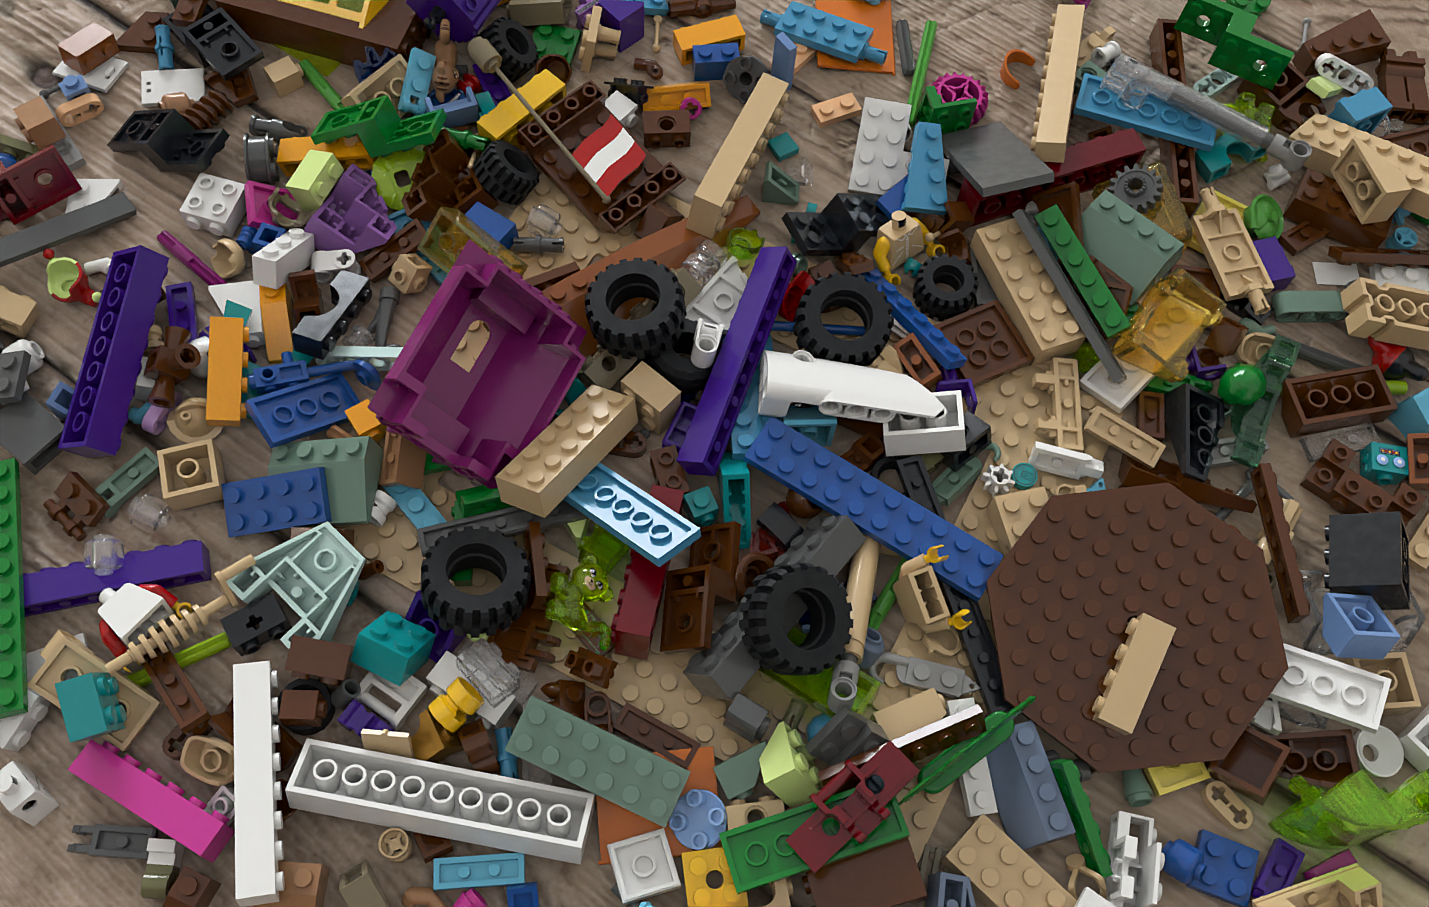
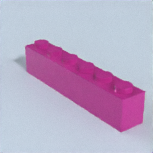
(153, 801)

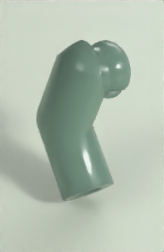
(1255, 327)

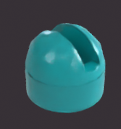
(913, 265)

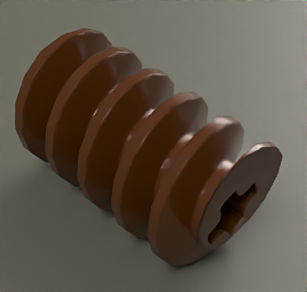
(207, 110)

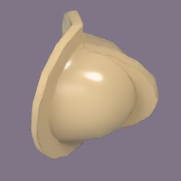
(189, 423)

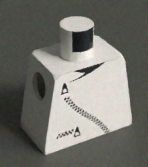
(20, 786)

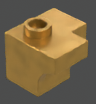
(434, 741)

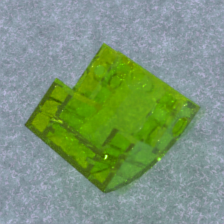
(1355, 812)

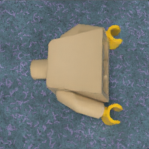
(921, 596)

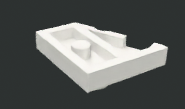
(92, 191)

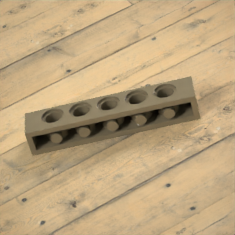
(592, 369)

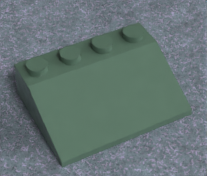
(1128, 243)
(350, 471)

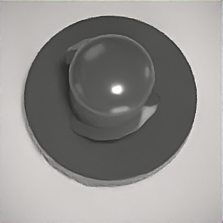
(743, 75)

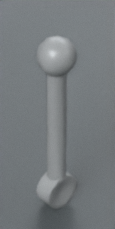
(1306, 22)

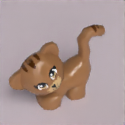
(445, 73)

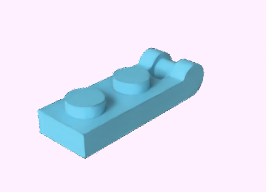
(416, 81)

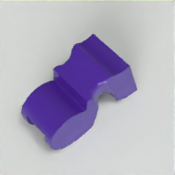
(357, 718)

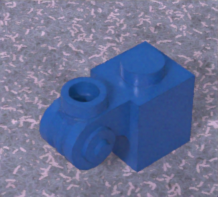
(254, 240)

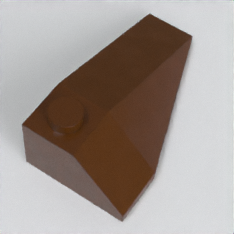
(1319, 756)

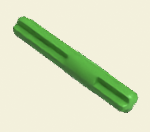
(321, 84)
(885, 600)

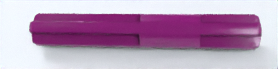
(189, 259)

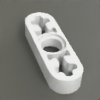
(1340, 65)

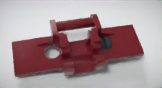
(860, 813)

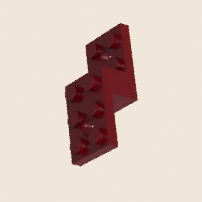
(23, 195)

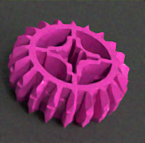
(961, 88)

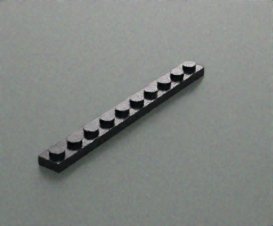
(975, 637)

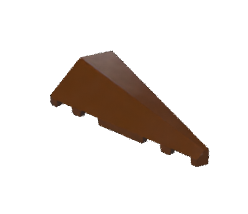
(1136, 474)

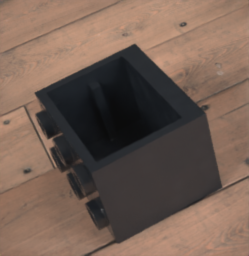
(1369, 558)

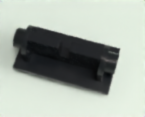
(635, 91)

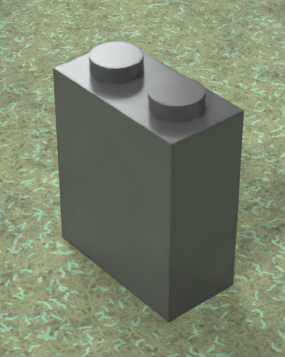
(30, 433)

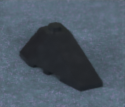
(1193, 426)

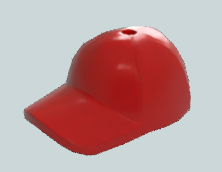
(793, 295)

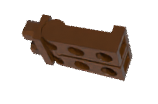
(1404, 85)

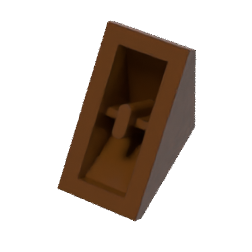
(656, 218)

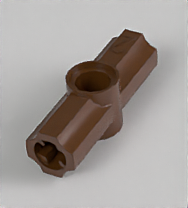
(701, 8)

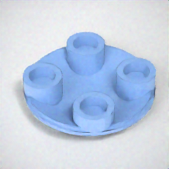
(698, 819)

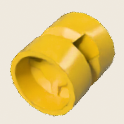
(453, 707)

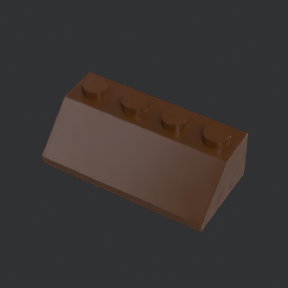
(1335, 400)

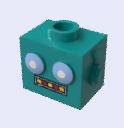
(1384, 463)

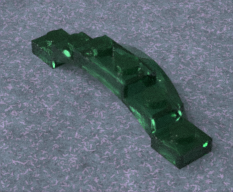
(1252, 420)

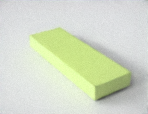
(1323, 87)

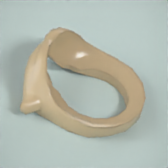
(933, 646)

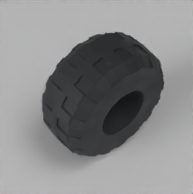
(680, 370)

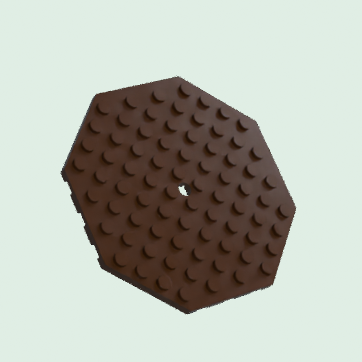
(1110, 557)

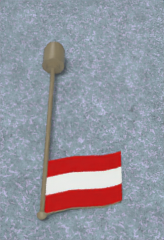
(602, 157)

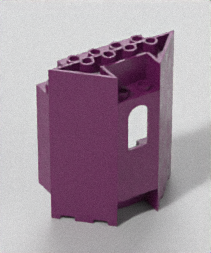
(512, 391)

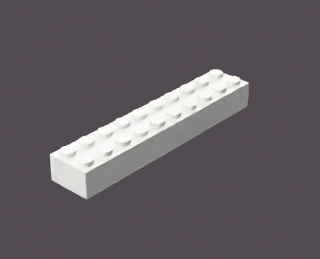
(441, 800)

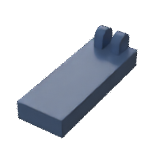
(784, 59)

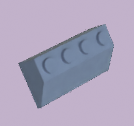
(1027, 790)

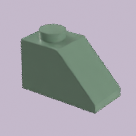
(740, 772)

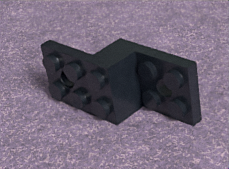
(214, 39)
(169, 140)
(839, 228)

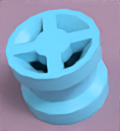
(1402, 239)

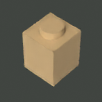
(284, 76)

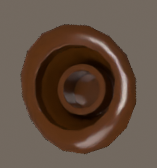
(749, 568)

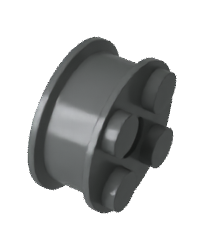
(259, 159)

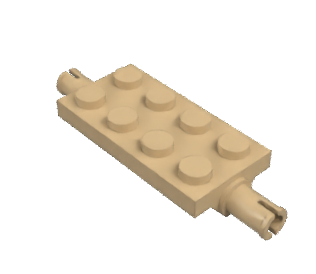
(1231, 253)

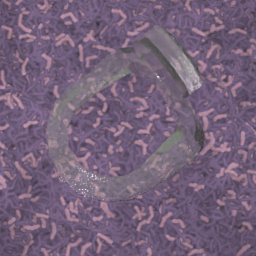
(1393, 126)

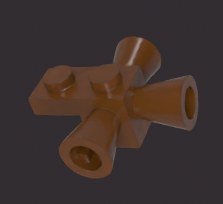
(170, 365)

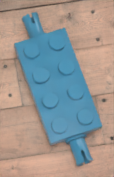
(825, 33)

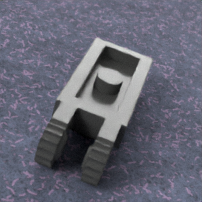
(114, 841)

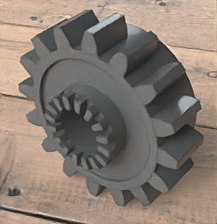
(1145, 181)

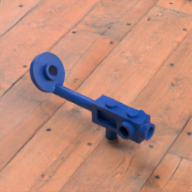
(291, 373)

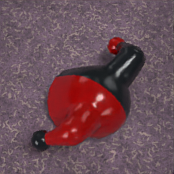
(1396, 361)

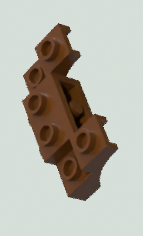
(1352, 493)

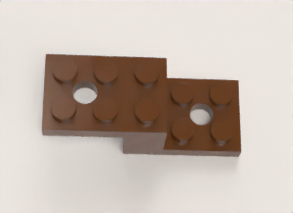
(699, 588)

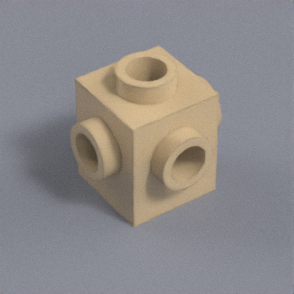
(410, 273)

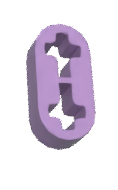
(156, 417)

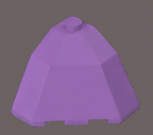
(352, 216)

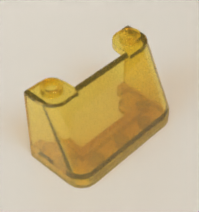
(1169, 326)

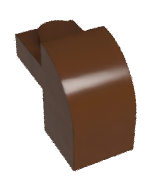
(306, 294)

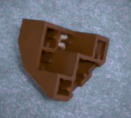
(444, 181)

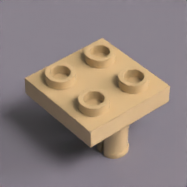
(591, 37)

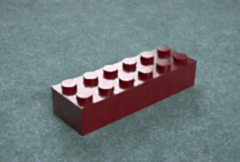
(642, 592)

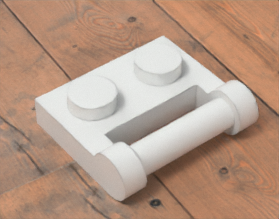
(406, 695)

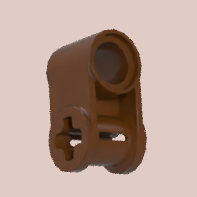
(601, 719)

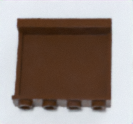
(869, 879)

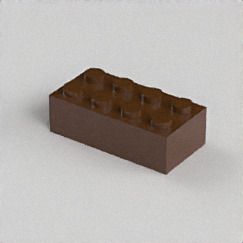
(1324, 205)

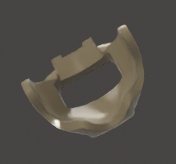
(282, 221)

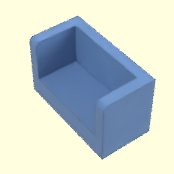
(459, 111)

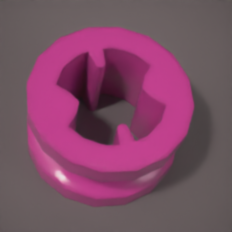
(694, 101)

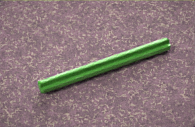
(921, 70)

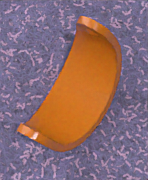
(1014, 55)

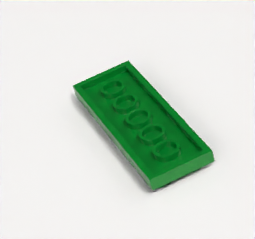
(762, 856)

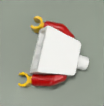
(132, 612)

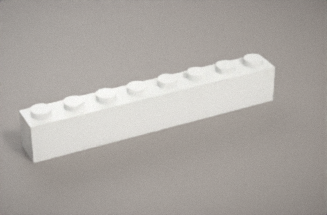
(256, 785)

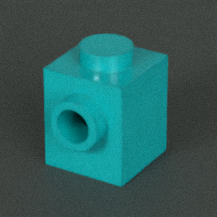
(701, 507)

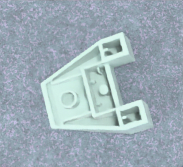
(311, 575)

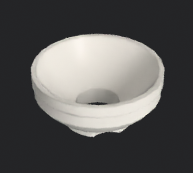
(1387, 752)

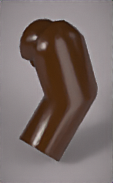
(652, 67)
(371, 569)

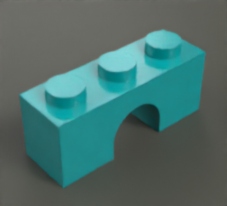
(1216, 163)

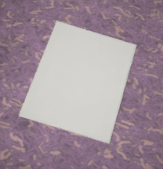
(1334, 273)

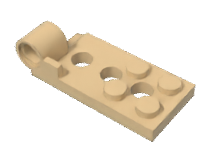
(68, 653)

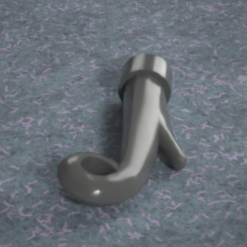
(382, 320)

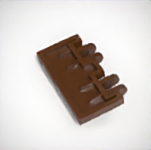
(521, 639)

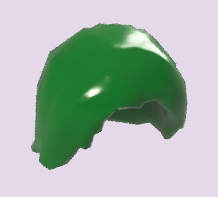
(1242, 384)

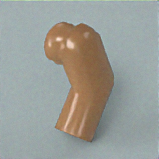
(422, 896)

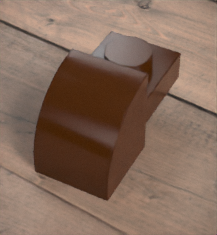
(865, 452)

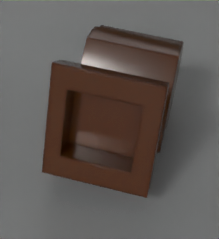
(478, 747)

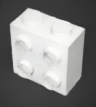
(214, 205)

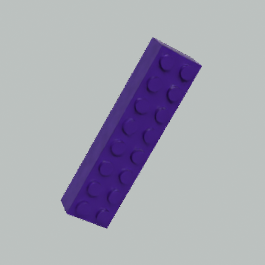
(114, 353)

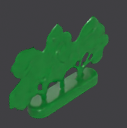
(964, 755)

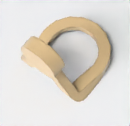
(1076, 864)

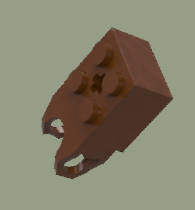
(1288, 97)

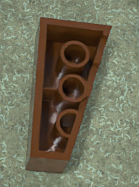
(1353, 41)

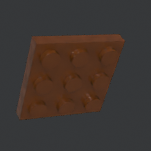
(987, 342)

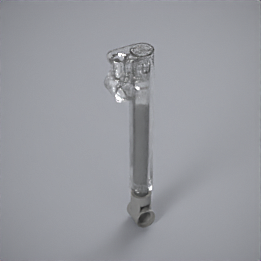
(1136, 81)

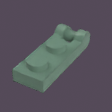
(128, 480)

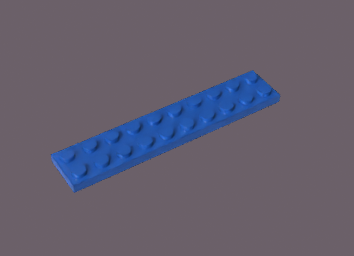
(872, 506)

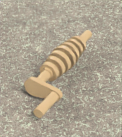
(199, 614)

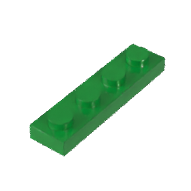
(1078, 807)

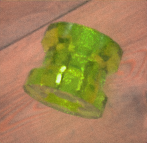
(1086, 352)

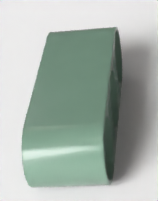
(1308, 306)

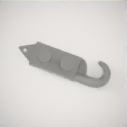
(926, 675)

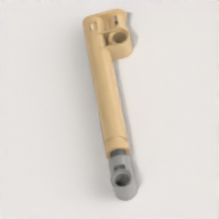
(860, 594)

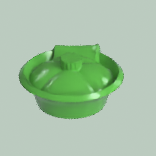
(1264, 218)

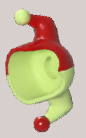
(69, 281)

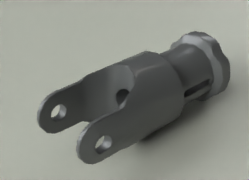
(277, 128)

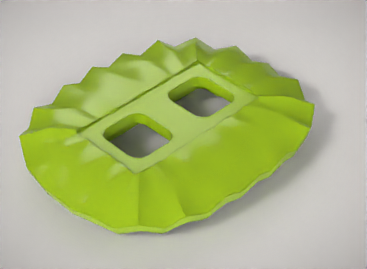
(386, 167)

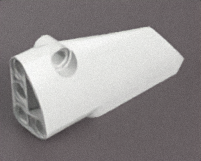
(839, 389)

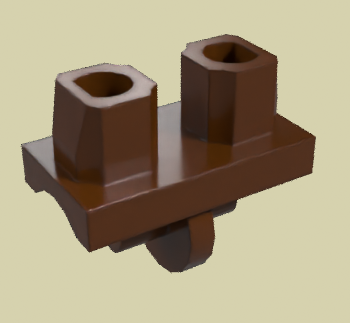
(591, 666)

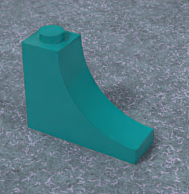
(735, 495)

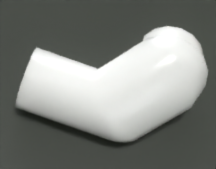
(96, 266)

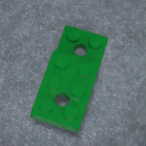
(1234, 45)
(379, 127)

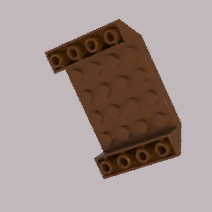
(573, 121)

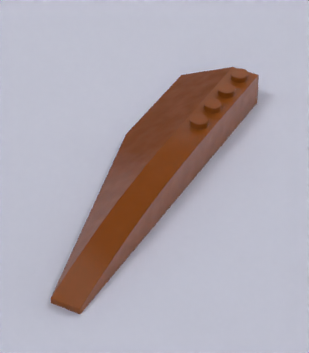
(666, 247)

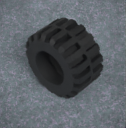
(513, 45)
(506, 172)
(950, 272)

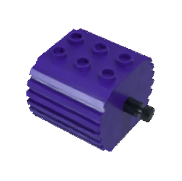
(465, 16)

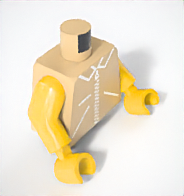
(897, 241)

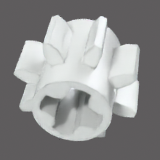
(998, 473)

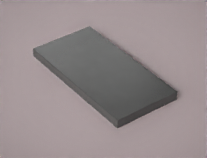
(994, 159)

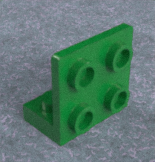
(951, 115)

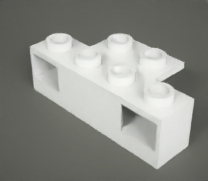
(1134, 872)

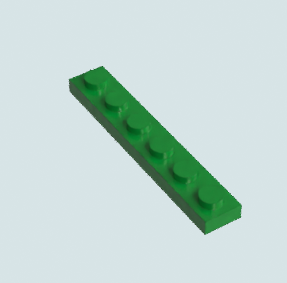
(1082, 272)

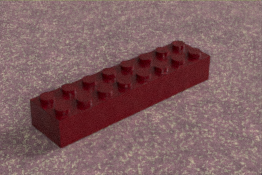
(1084, 163)

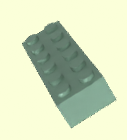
(598, 761)

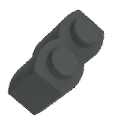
(747, 718)

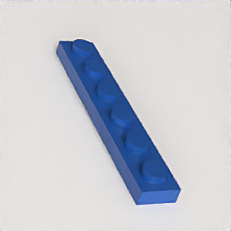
(916, 322)

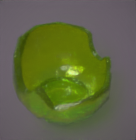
(744, 243)

